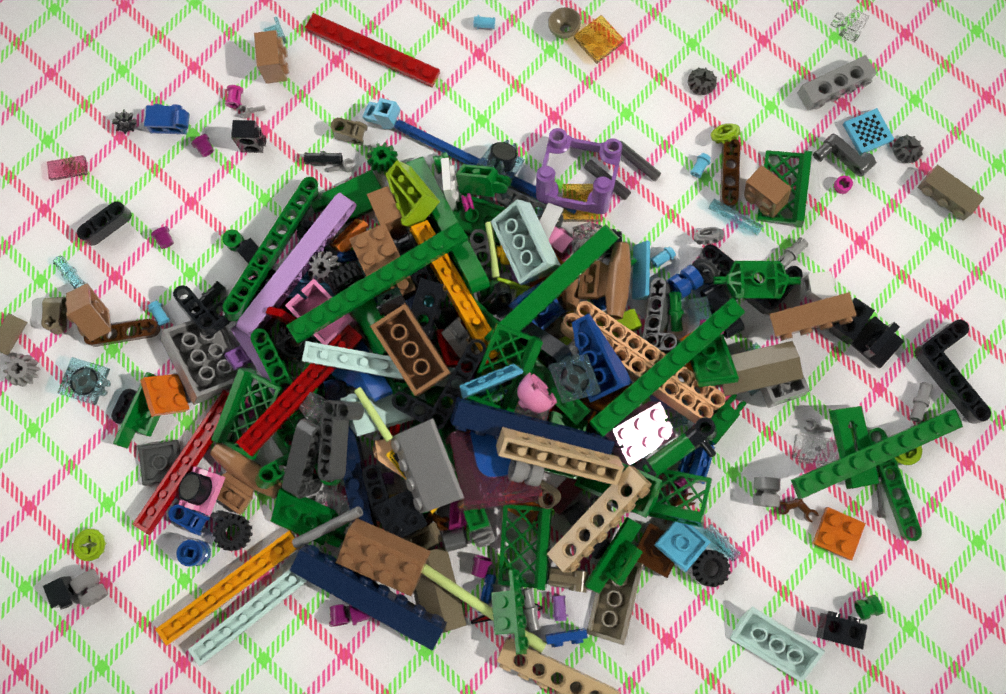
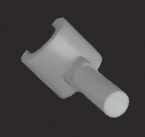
(248, 111)
(343, 166)
(816, 426)

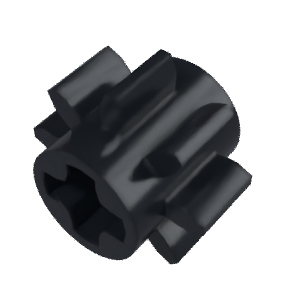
(124, 126)

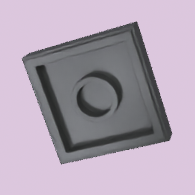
(157, 460)

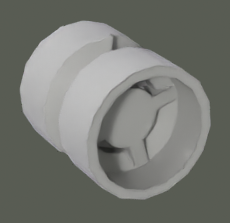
(524, 471)
(766, 492)
(88, 588)

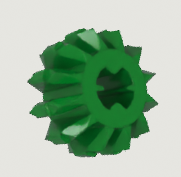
(379, 152)

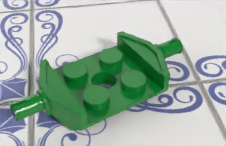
(742, 283)

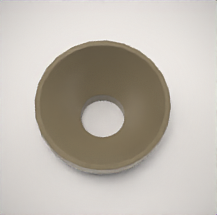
(562, 17)

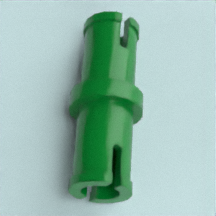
(676, 311)

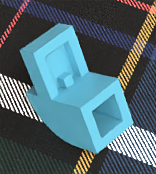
(382, 113)

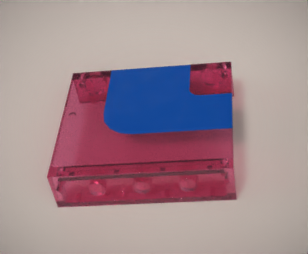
(485, 474)

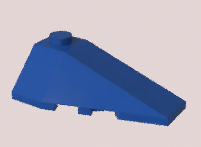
(606, 364)
(373, 385)

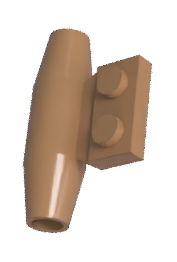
(609, 281)
(240, 478)

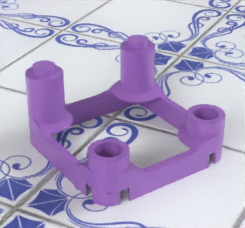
(600, 198)

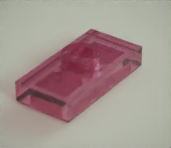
(67, 168)

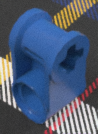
(191, 521)

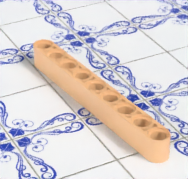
(643, 347)
(630, 359)

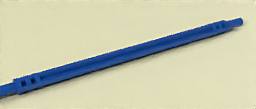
(459, 154)

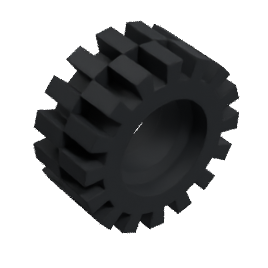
(344, 277)
(285, 349)
(220, 532)
(723, 568)

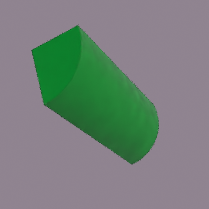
(366, 316)

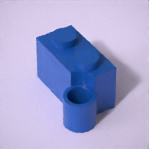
(166, 119)

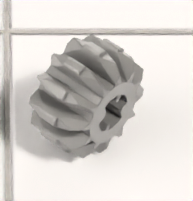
(320, 262)
(24, 363)
(483, 536)

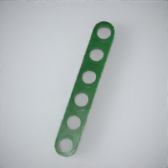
(904, 501)

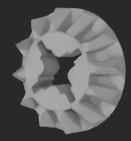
(709, 235)

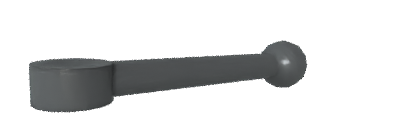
(880, 512)

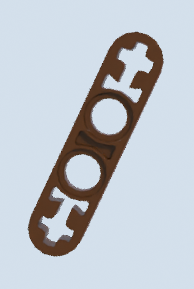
(730, 172)
(122, 335)

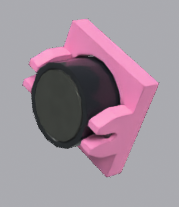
(200, 490)

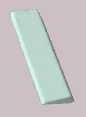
(776, 644)

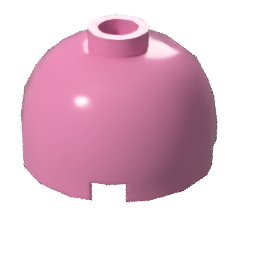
(534, 394)

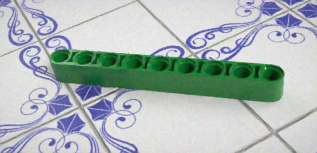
(443, 217)
(271, 255)
(556, 283)
(284, 380)

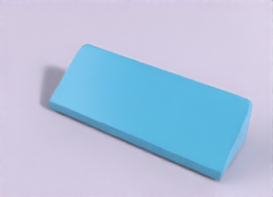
(641, 271)
(490, 380)

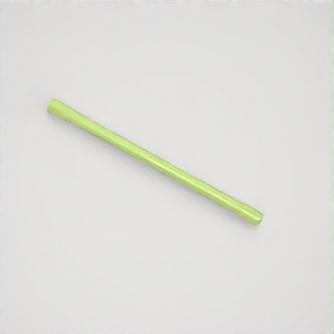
(534, 641)

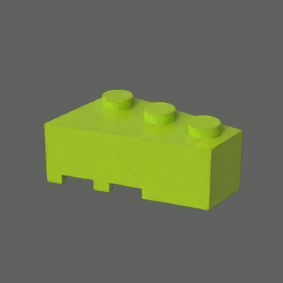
(411, 193)

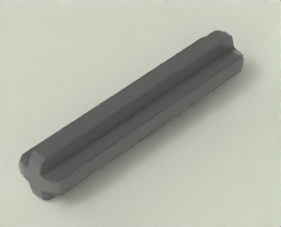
(640, 162)
(597, 171)

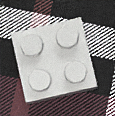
(450, 183)

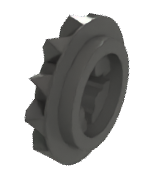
(709, 84)
(903, 154)
(703, 263)

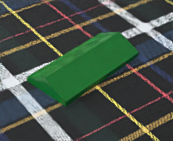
(643, 505)

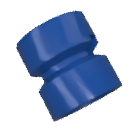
(687, 280)
(193, 552)

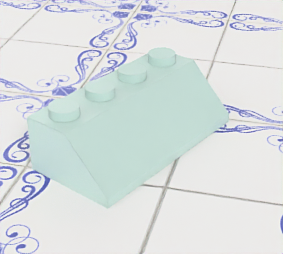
(525, 242)
(385, 410)

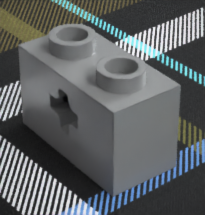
(784, 392)

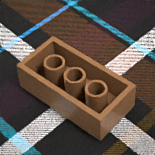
(376, 250)
(813, 315)
(410, 350)
(383, 556)

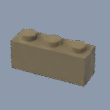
(950, 192)

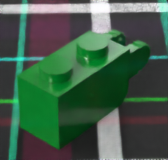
(481, 180)
(724, 418)

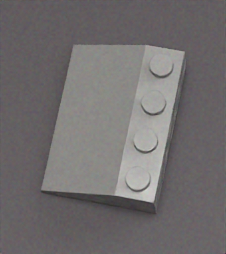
(200, 359)
(426, 467)

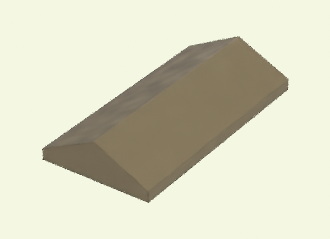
(765, 368)
(436, 598)
(614, 608)

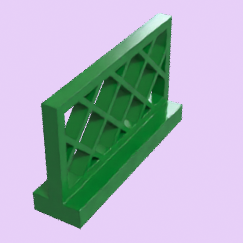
(801, 184)
(526, 363)
(235, 403)
(678, 513)
(543, 545)

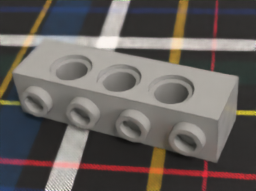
(859, 68)

